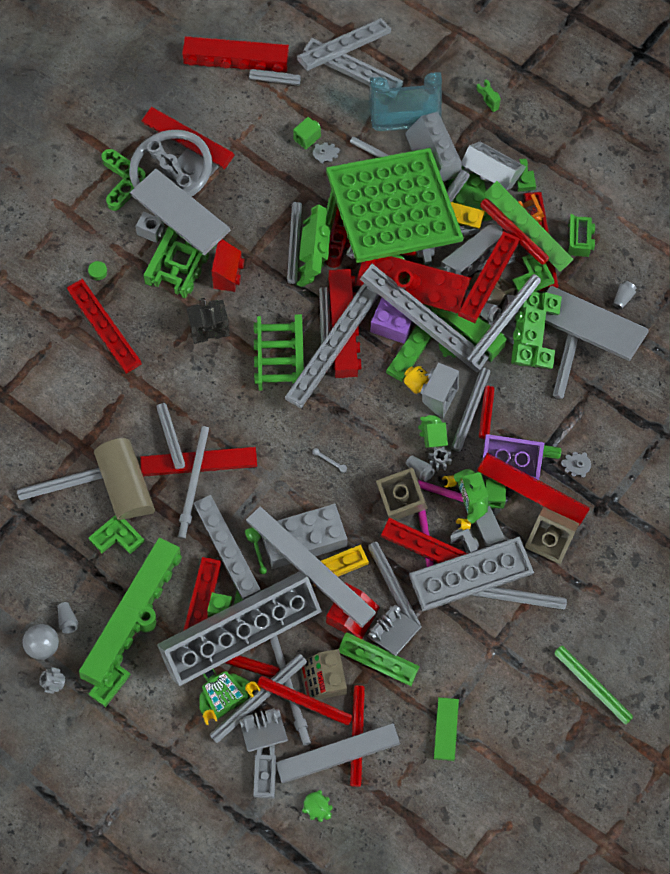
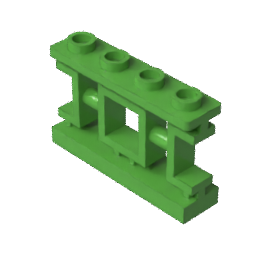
(165, 254)

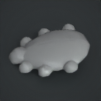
(325, 152)
(578, 464)

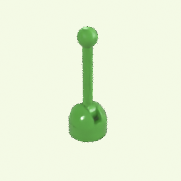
(253, 536)

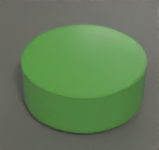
(97, 270)

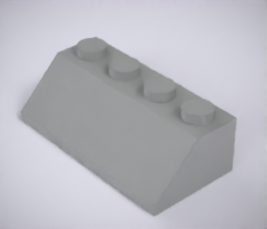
(431, 133)

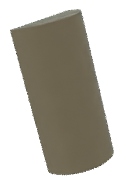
(123, 479)

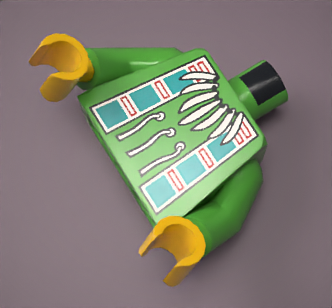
(473, 495)
(223, 694)

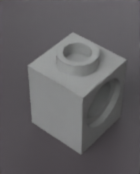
(147, 221)

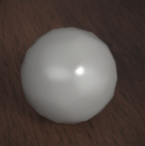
(40, 641)

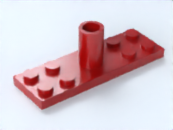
(426, 283)

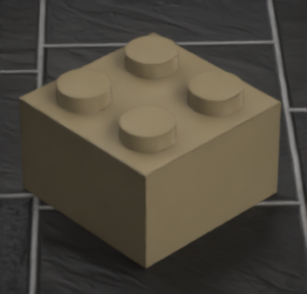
(402, 494)

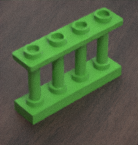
(295, 343)

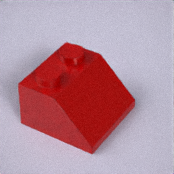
(226, 267)
(340, 620)

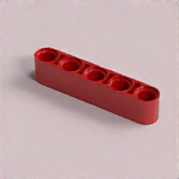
(337, 248)

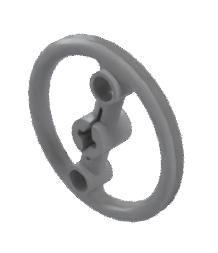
(154, 147)

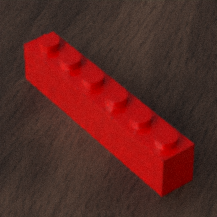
(235, 54)
(341, 295)

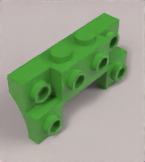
(314, 245)
(530, 331)

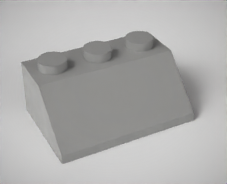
(492, 165)

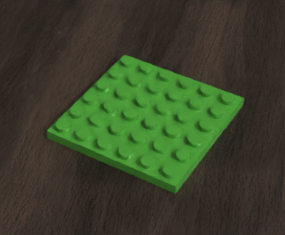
(394, 205)

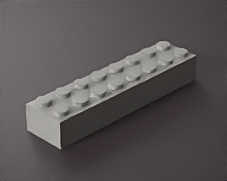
(239, 628)

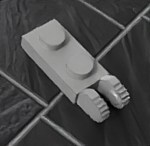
(265, 774)

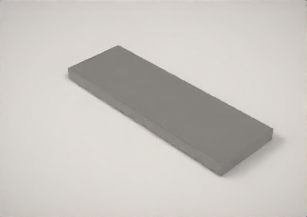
(180, 211)
(596, 325)
(471, 574)

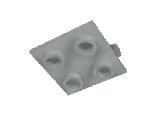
(393, 630)
(263, 730)

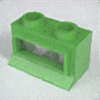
(580, 236)

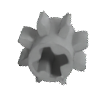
(442, 454)
(52, 680)

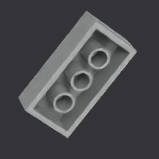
(316, 530)

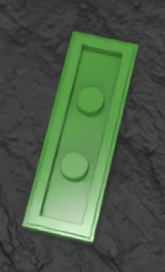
(446, 729)

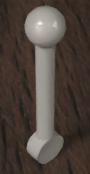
(342, 468)

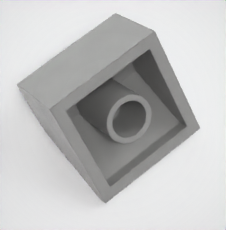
(440, 389)

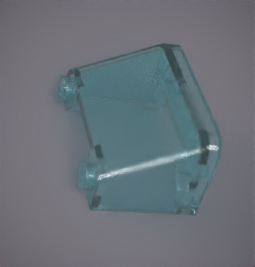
(403, 105)

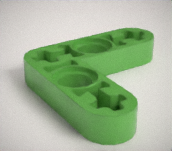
(126, 181)

